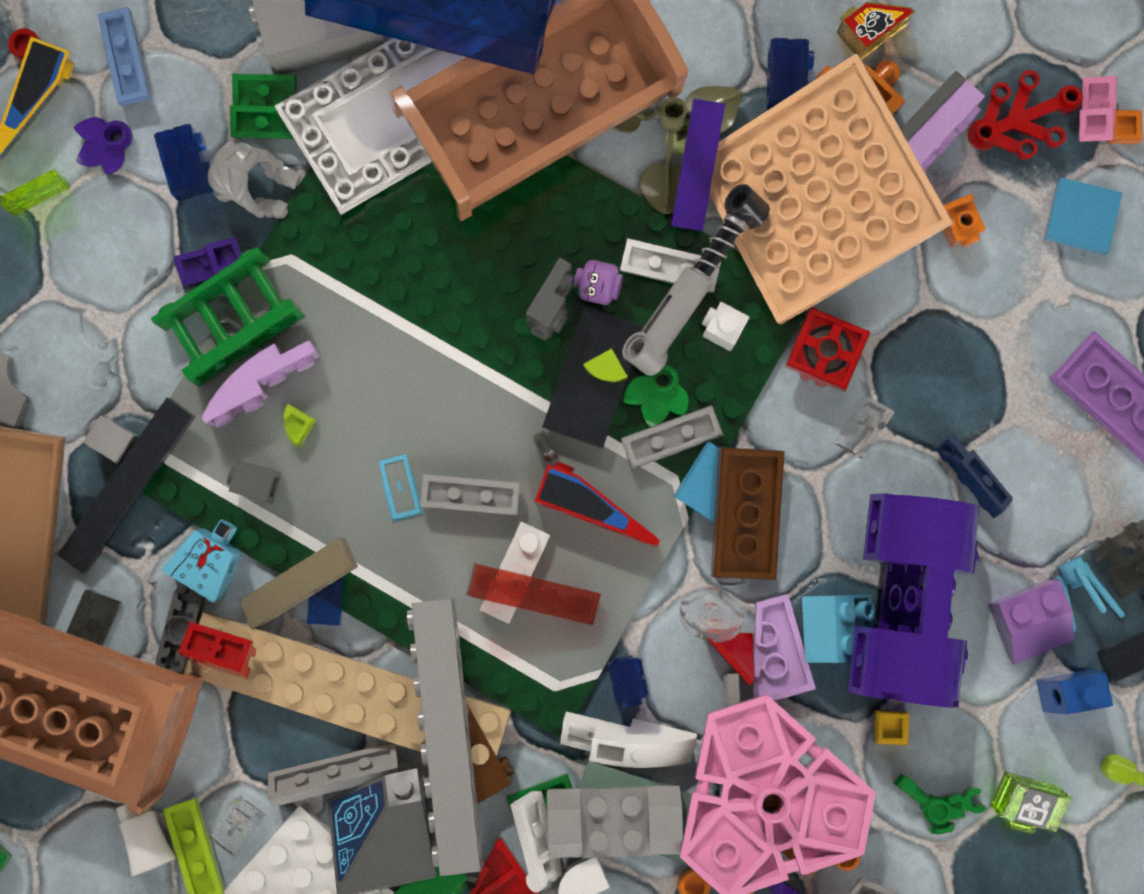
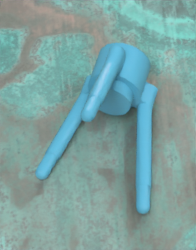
(1079, 573)

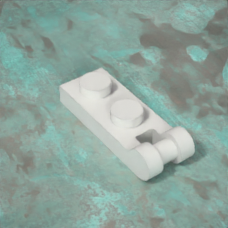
(532, 829)

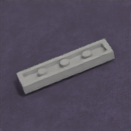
(332, 774)

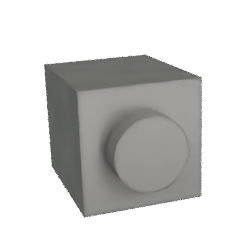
(110, 438)

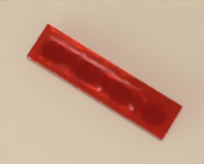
(533, 594)

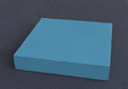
(1083, 216)
(699, 484)

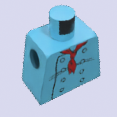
(206, 561)

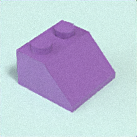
(1034, 620)

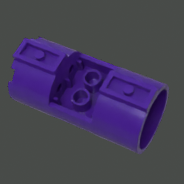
(921, 549)

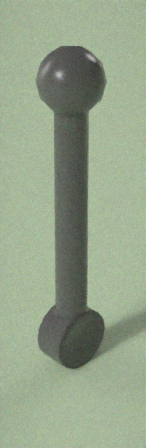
(225, 318)

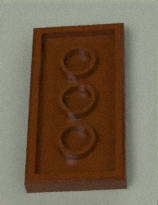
(747, 513)

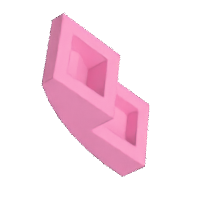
(1098, 108)

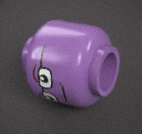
(598, 282)

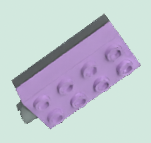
(942, 118)

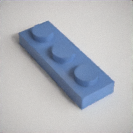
(124, 56)

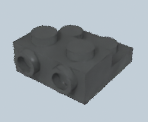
(548, 308)

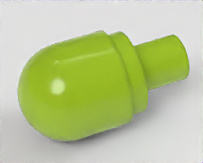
(1121, 770)

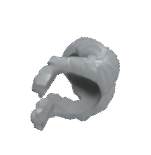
(230, 178)

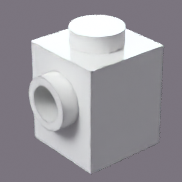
(724, 325)

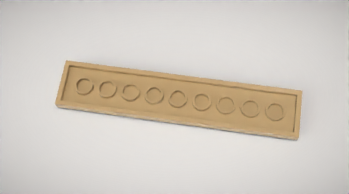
(338, 689)

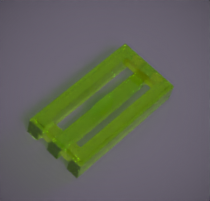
(34, 192)

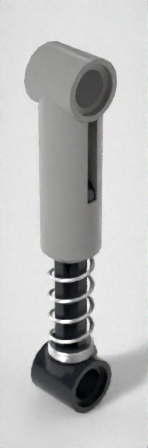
(649, 347)

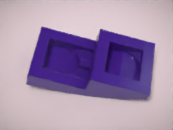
(200, 265)

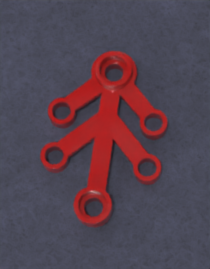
(1020, 119)

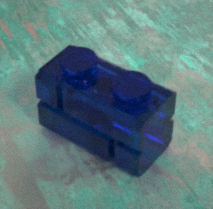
(787, 68)
(184, 161)
(627, 680)

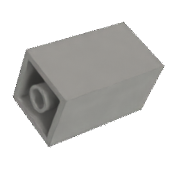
(301, 41)

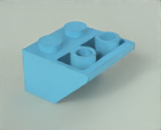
(831, 625)

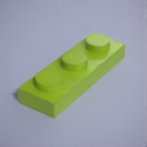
(193, 848)

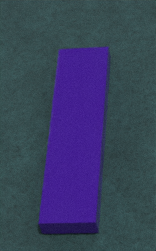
(697, 165)

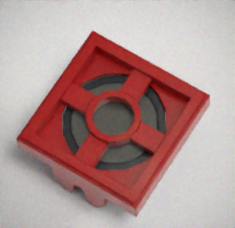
(827, 350)

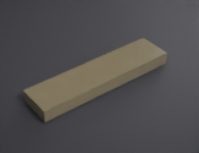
(298, 583)

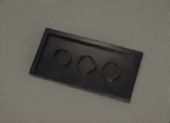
(582, 403)

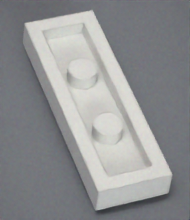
(659, 262)
(520, 558)

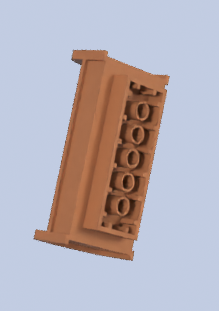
(501, 125)
(91, 712)

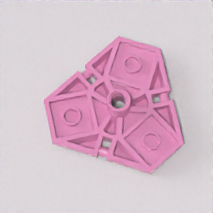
(756, 754)

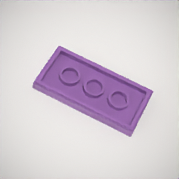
(1106, 389)

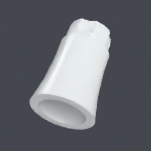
(143, 840)

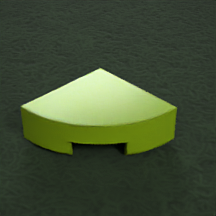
(606, 367)
(297, 425)

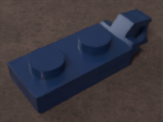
(975, 475)

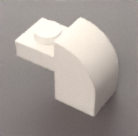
(583, 877)

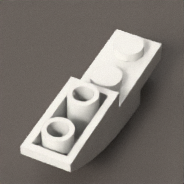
(624, 746)

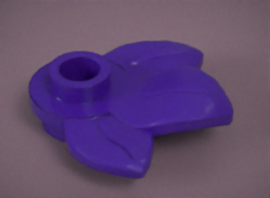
(99, 143)

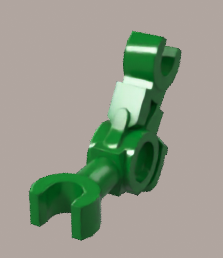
(940, 809)

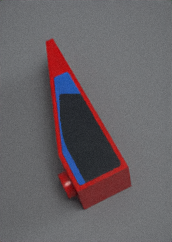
(577, 498)

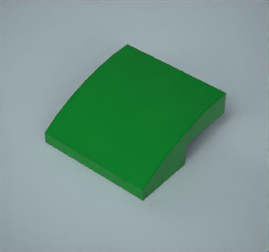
(254, 105)

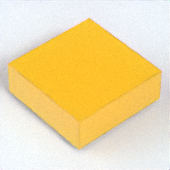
(891, 727)

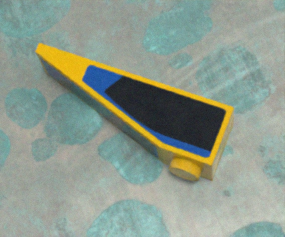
(35, 85)

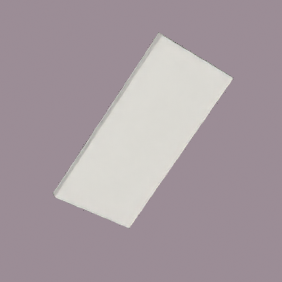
(350, 123)

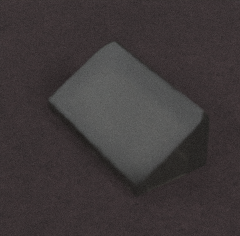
(94, 616)

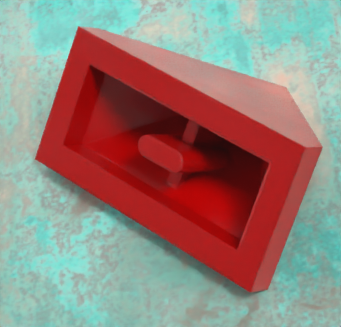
(738, 654)

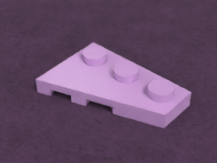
(778, 651)

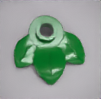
(657, 400)

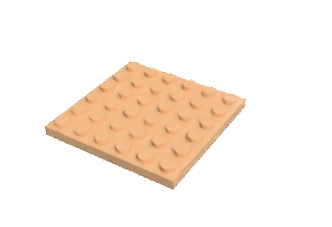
(836, 187)

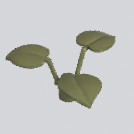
(658, 181)

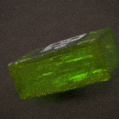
(1030, 803)

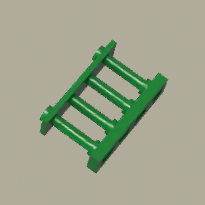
(255, 330)

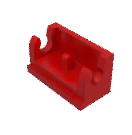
(217, 650)

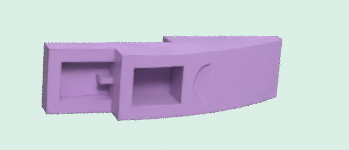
(246, 385)

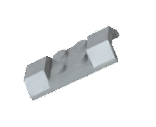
(614, 821)

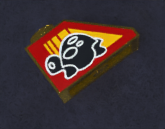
(872, 25)

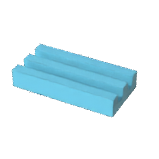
(418, 510)

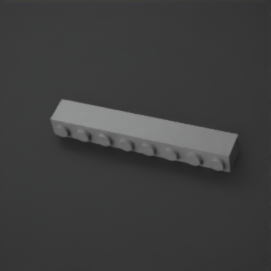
(446, 736)

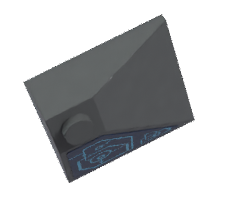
(381, 834)

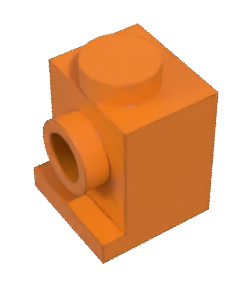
(959, 233)

